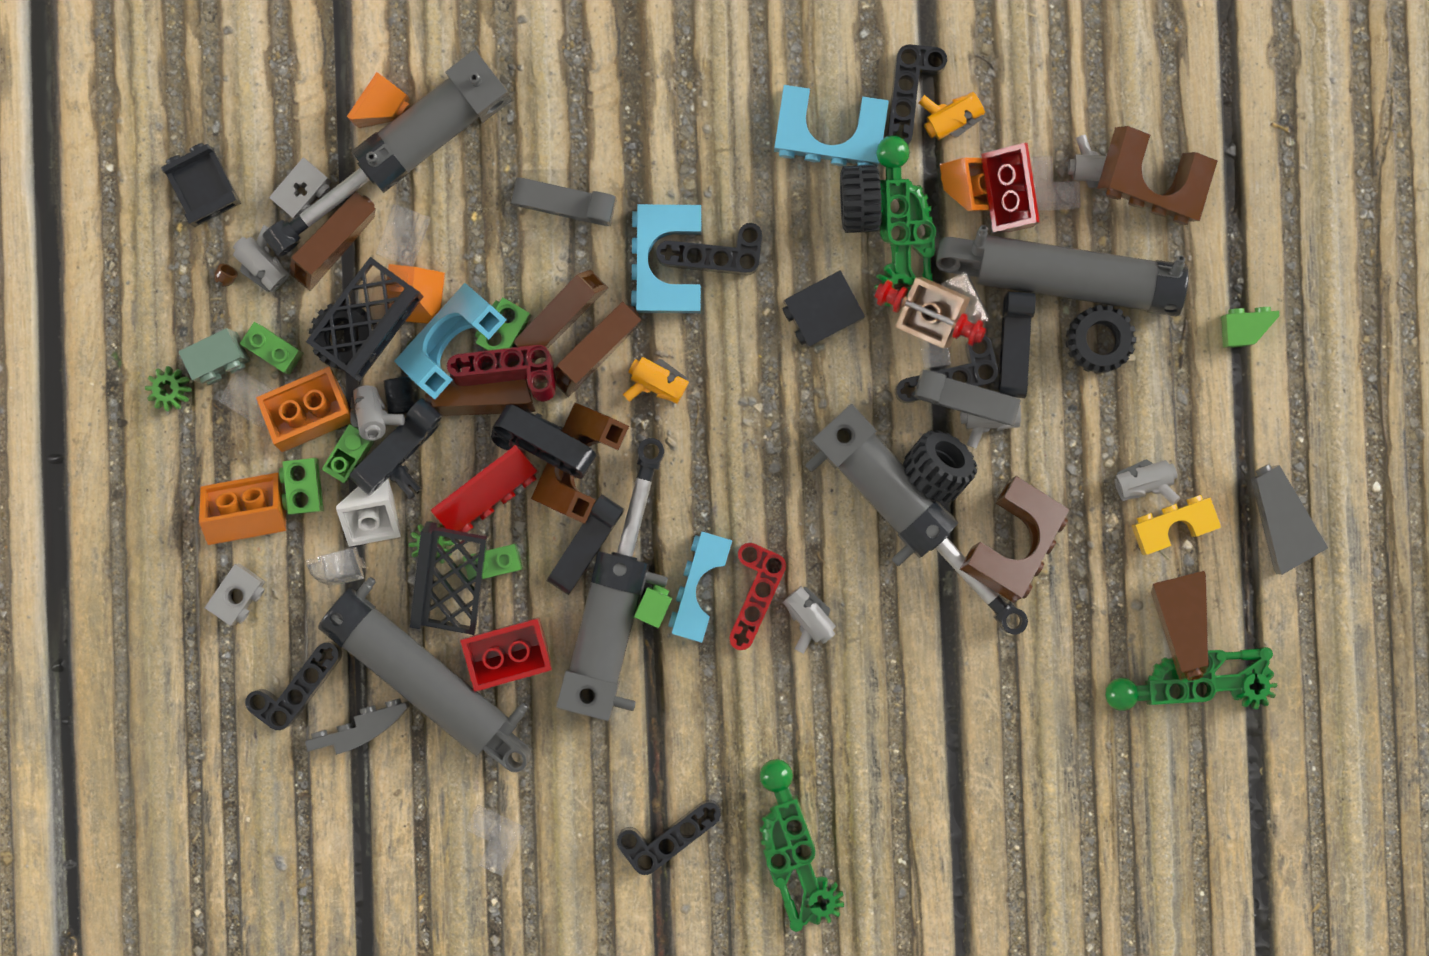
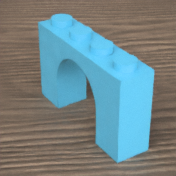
(795, 139)
(653, 224)
(423, 355)

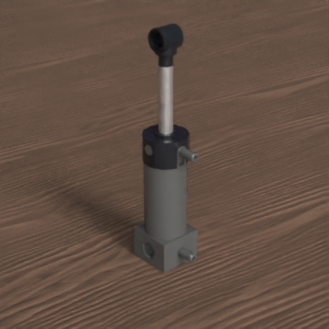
(407, 141)
(916, 518)
(611, 610)

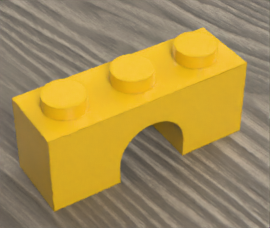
(1153, 531)

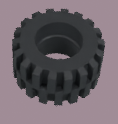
(860, 198)
(1118, 325)
(323, 340)
(940, 466)

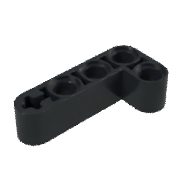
(911, 73)
(709, 251)
(1015, 343)
(969, 370)
(541, 440)
(389, 455)
(585, 544)
(299, 682)
(673, 833)

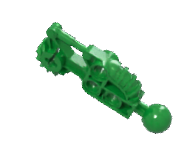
(912, 212)
(1123, 693)
(778, 839)

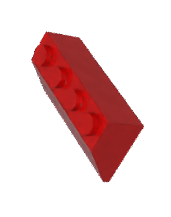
(486, 490)

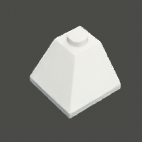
(369, 517)

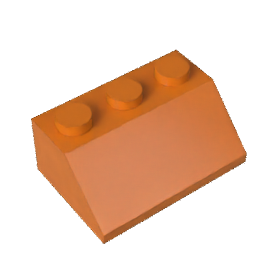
(304, 409)
(242, 509)

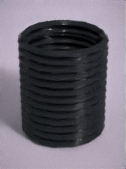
(398, 395)

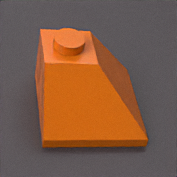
(378, 103)
(966, 183)
(427, 282)

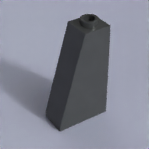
(1286, 523)

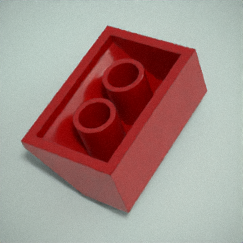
(1010, 188)
(506, 654)

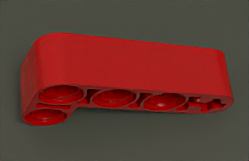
(752, 598)

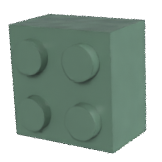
(215, 357)

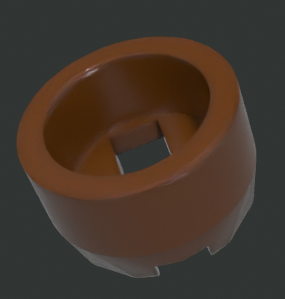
(225, 274)

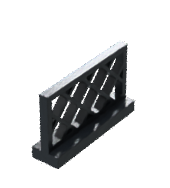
(382, 333)
(427, 570)

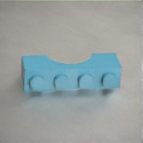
(691, 620)

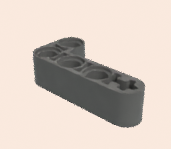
(564, 202)
(966, 398)

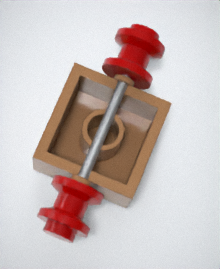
(931, 312)

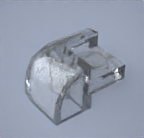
(337, 567)

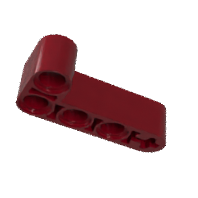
(501, 372)

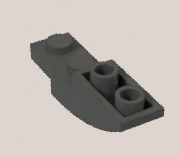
(368, 723)

